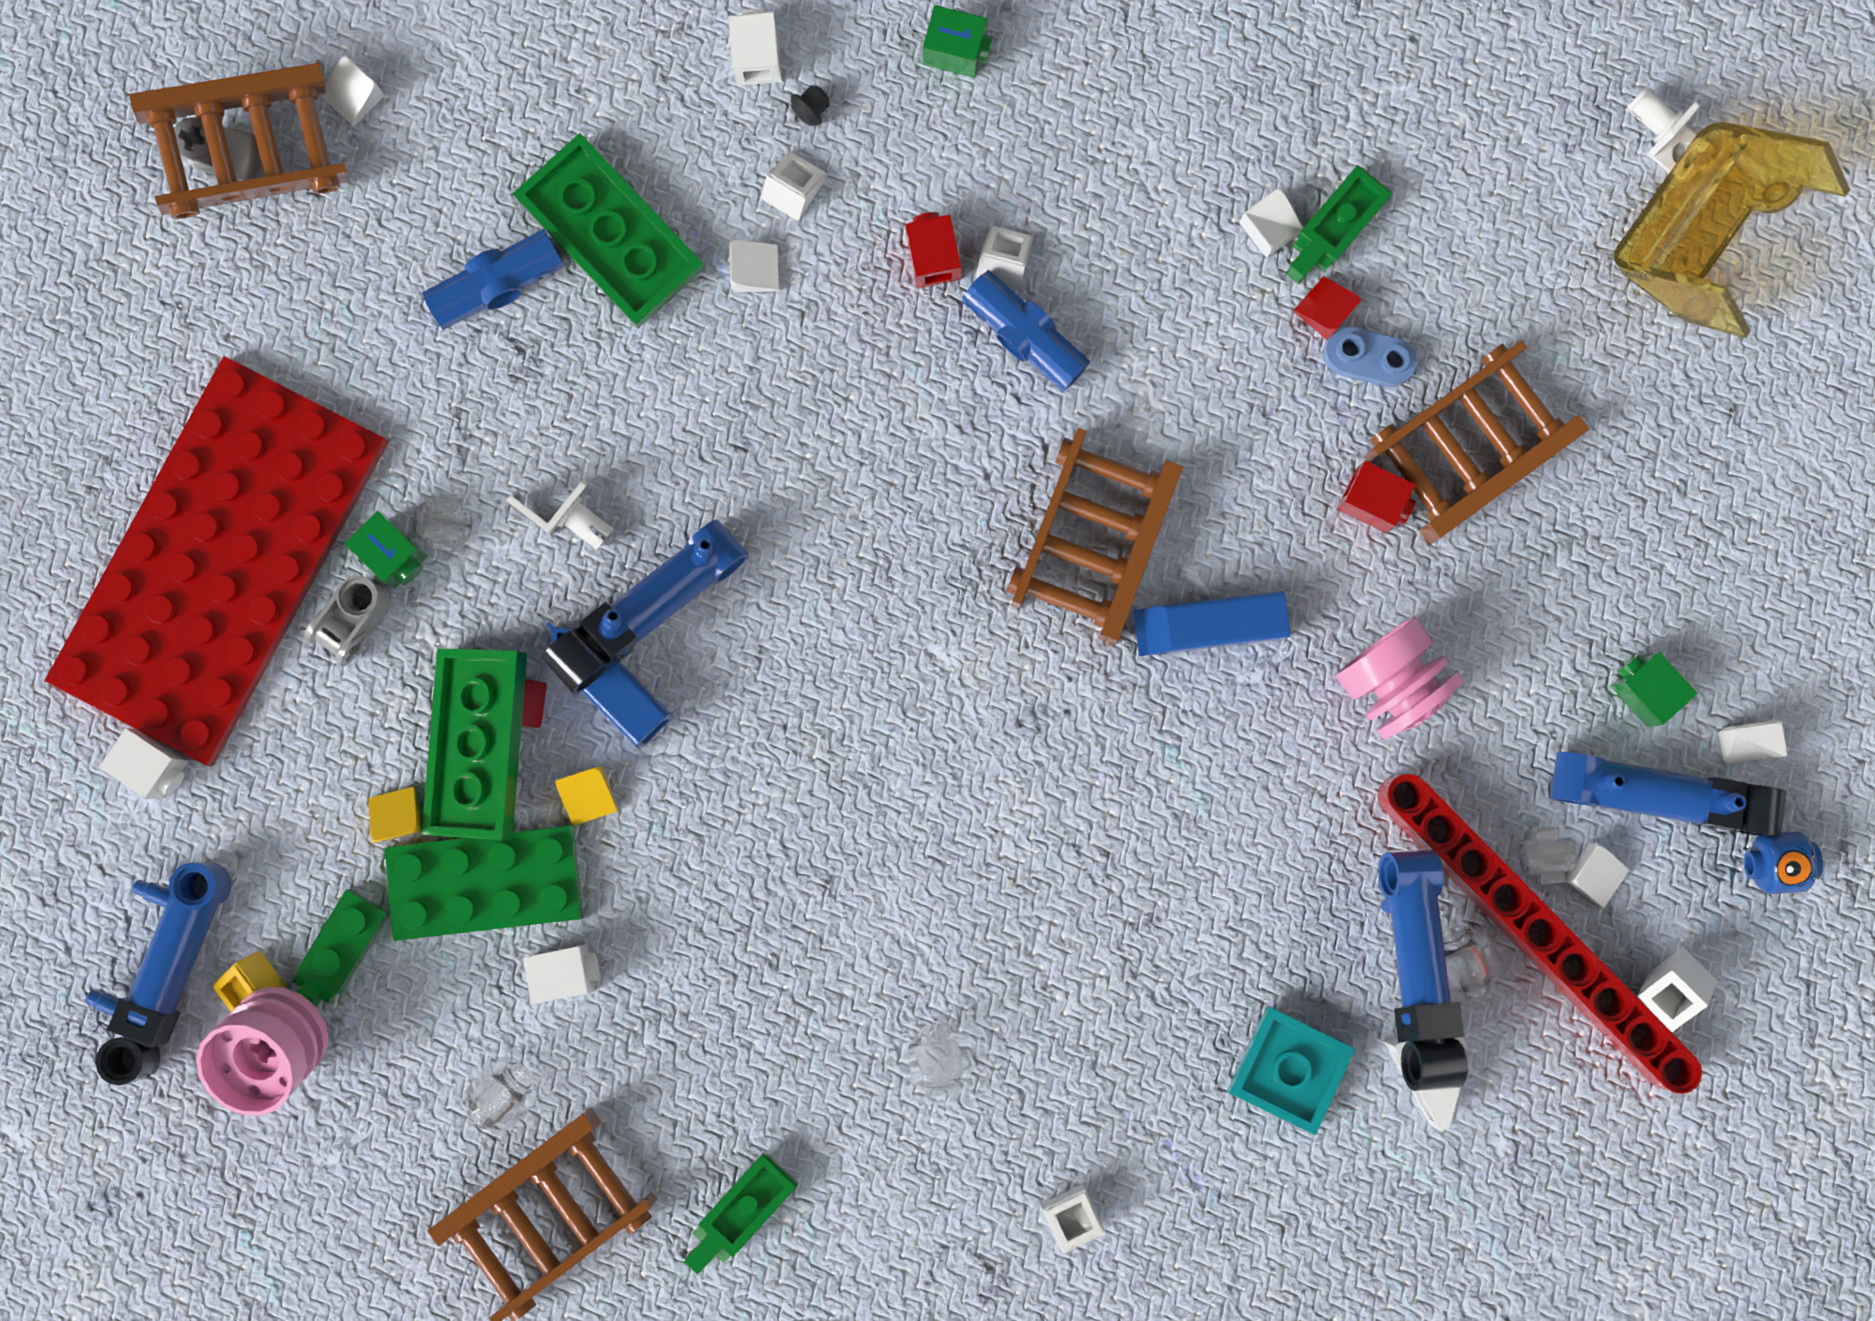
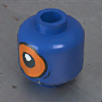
(1784, 863)

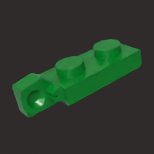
(1338, 223)
(339, 947)
(741, 1212)

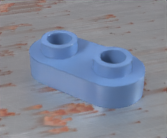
(1371, 358)

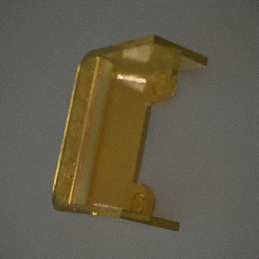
(1705, 203)

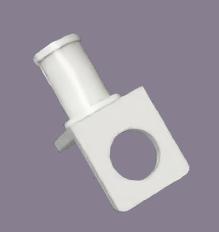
(1665, 124)
(573, 516)

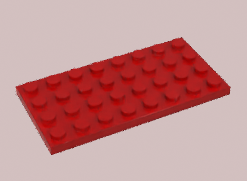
(217, 561)

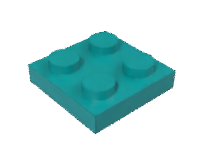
(1291, 1070)

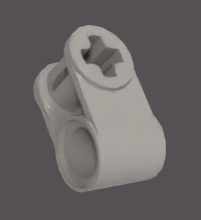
(240, 143)
(347, 621)

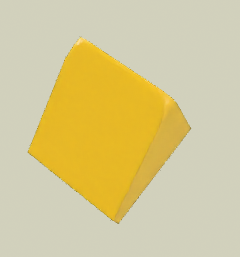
(587, 795)
(395, 815)
(246, 977)

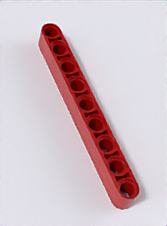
(1557, 944)

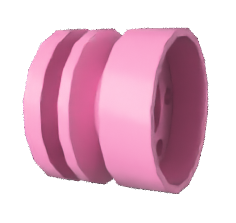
(1400, 678)
(262, 1051)

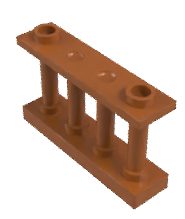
(253, 93)
(1516, 459)
(1124, 571)
(502, 1198)

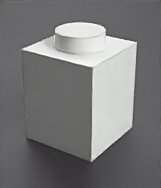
(754, 47)
(144, 765)
(561, 973)
(1677, 989)

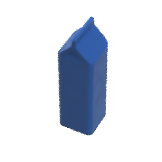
(1212, 623)
(625, 701)

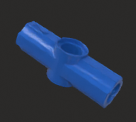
(492, 279)
(1025, 330)

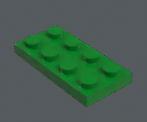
(608, 230)
(474, 743)
(483, 883)

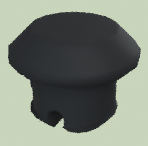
(810, 105)

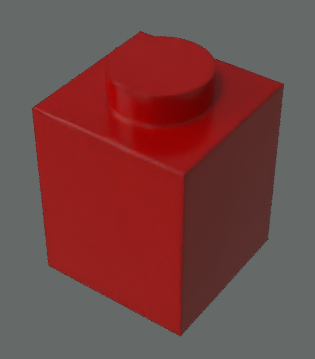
(933, 249)
(1377, 497)

